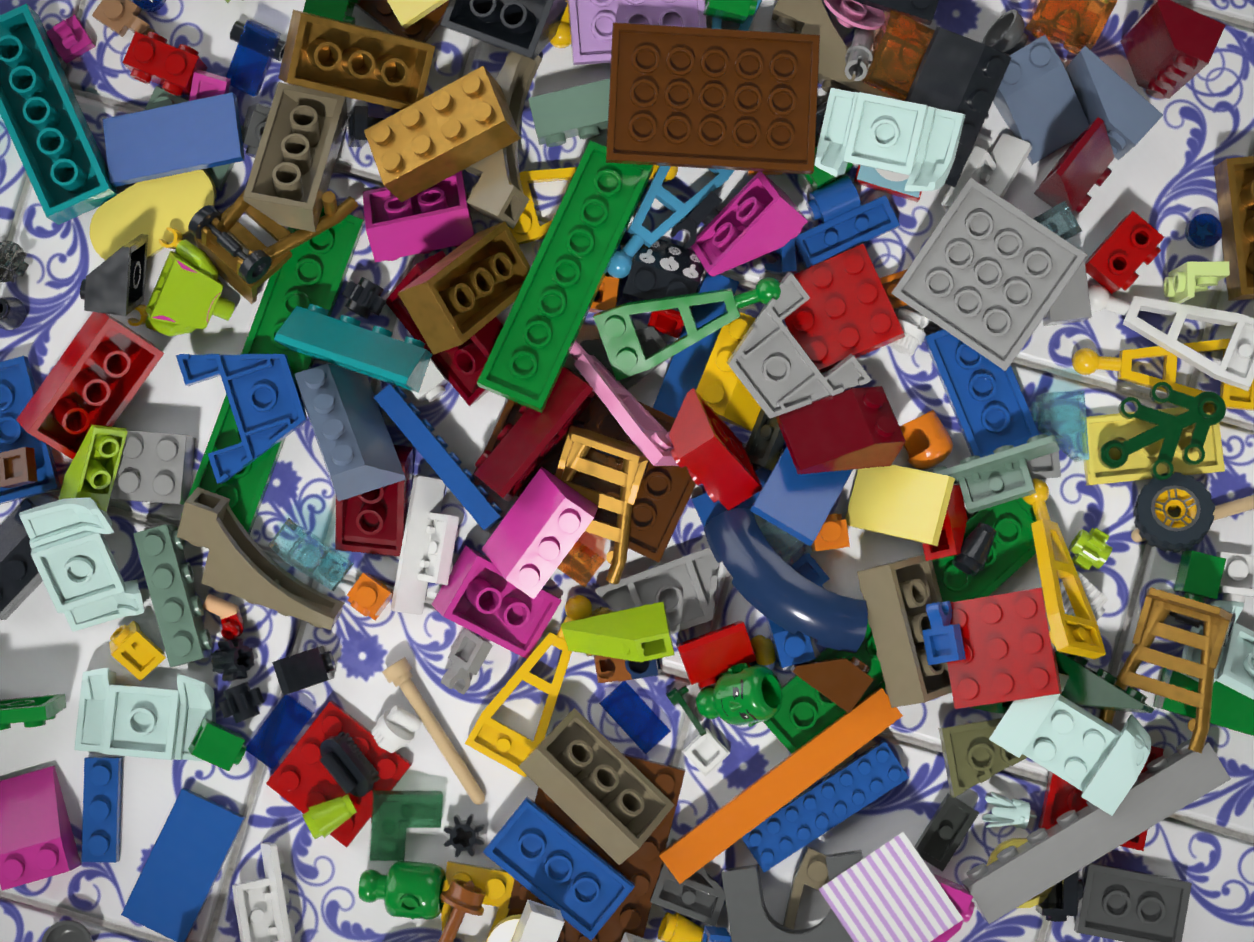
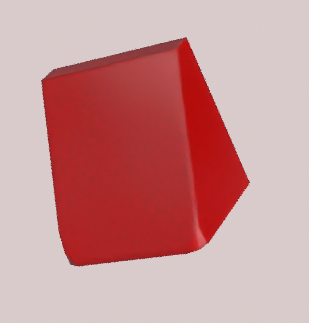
(667, 322)

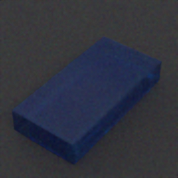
(252, 57)
(635, 717)
(279, 731)

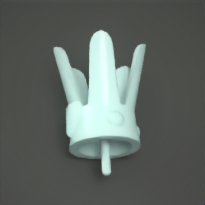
(1008, 812)

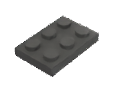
(1132, 905)

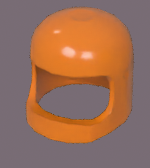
(926, 441)

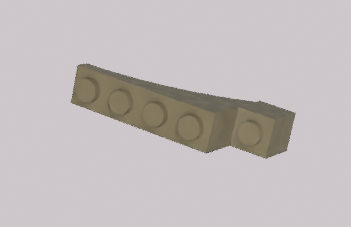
(812, 19)
(499, 188)
(243, 569)

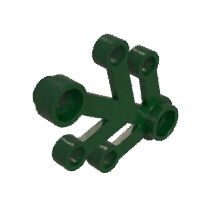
(1168, 427)

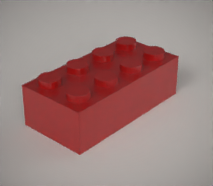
(89, 383)

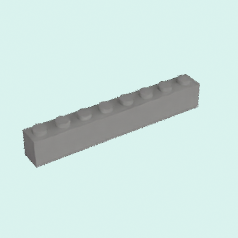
(1092, 832)

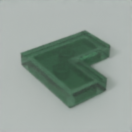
(394, 813)

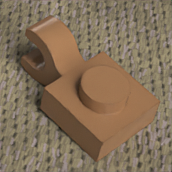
(121, 16)

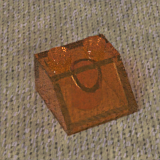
(1070, 21)
(897, 54)

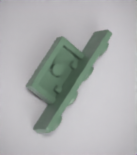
(999, 475)

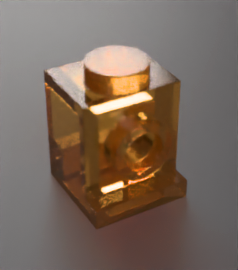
(581, 564)

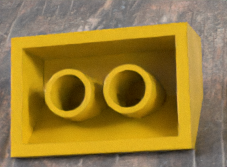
(719, 383)

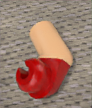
(229, 615)

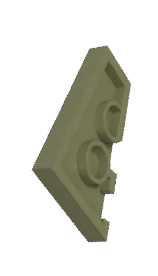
(972, 756)

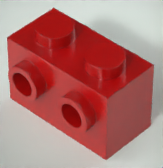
(161, 63)
(1123, 252)

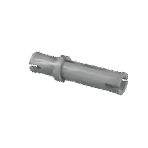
(859, 54)

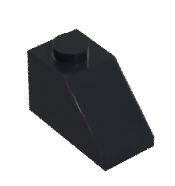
(304, 669)

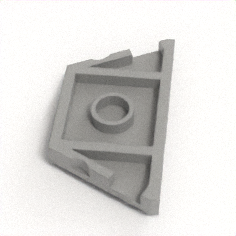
(683, 585)

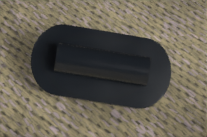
(348, 765)

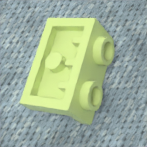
(1193, 278)

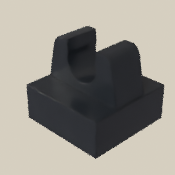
(357, 123)

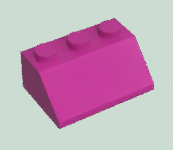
(419, 224)
(538, 532)

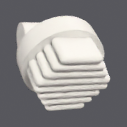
(912, 326)
(395, 729)

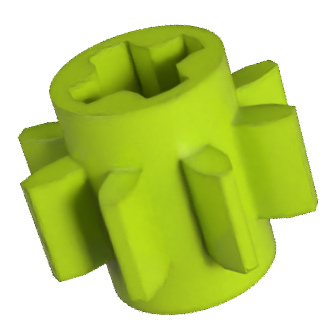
(1090, 548)

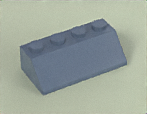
(349, 430)

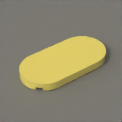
(150, 209)

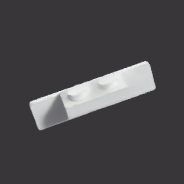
(991, 170)
(425, 546)
(263, 902)

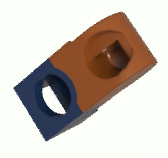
(615, 669)

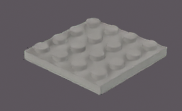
(989, 274)

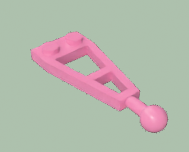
(629, 413)

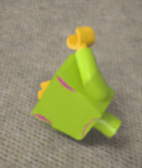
(185, 292)

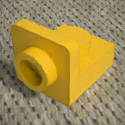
(135, 650)

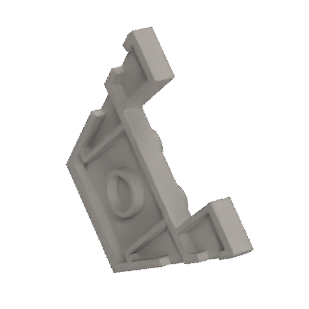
(778, 368)

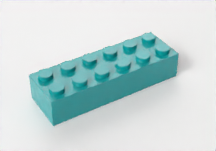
(48, 121)

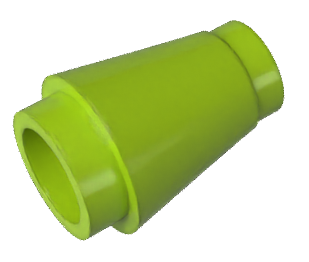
(328, 816)

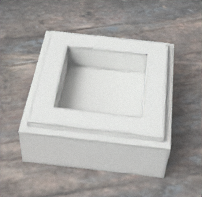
(705, 752)

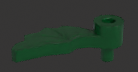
(675, 697)

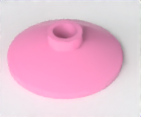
(855, 14)

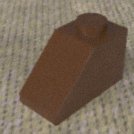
(836, 679)

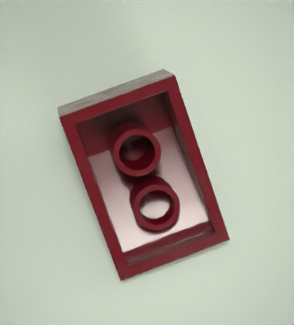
(1079, 169)
(843, 432)
(377, 518)

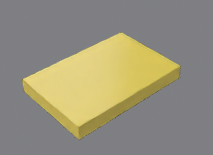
(900, 502)

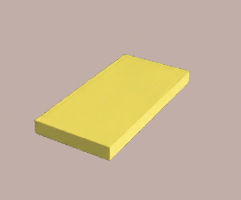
(1137, 467)

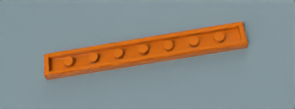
(780, 785)

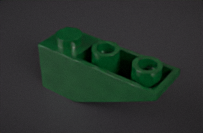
(1097, 689)

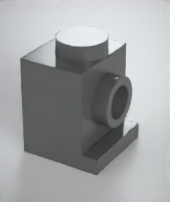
(254, 121)

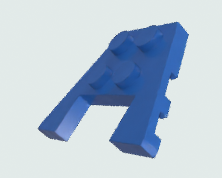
(261, 400)

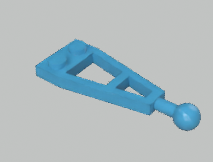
(622, 260)

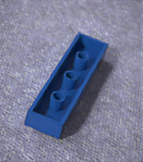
(436, 455)
(825, 805)

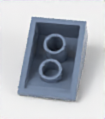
(1040, 100)
(1113, 100)

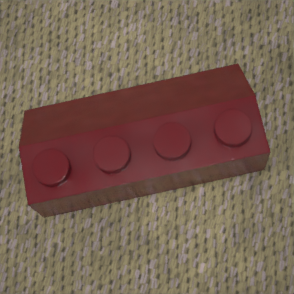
(1169, 46)
(462, 363)
(533, 436)

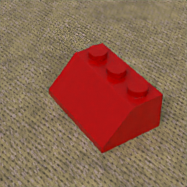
(712, 453)

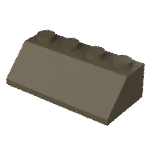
(297, 155)
(897, 615)
(597, 786)

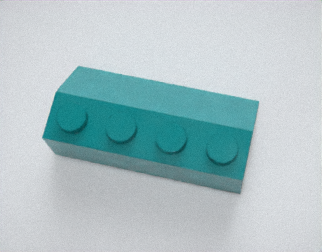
(354, 347)

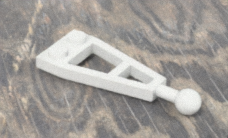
(1238, 360)

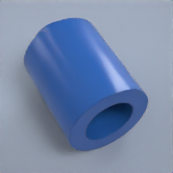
(833, 200)

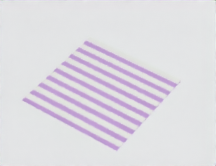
(891, 897)

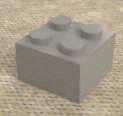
(155, 468)

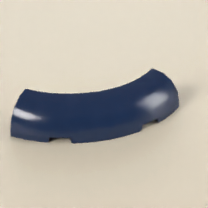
(779, 589)

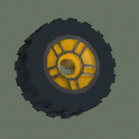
(1171, 494)

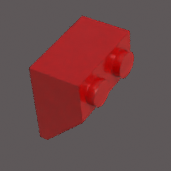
(715, 653)

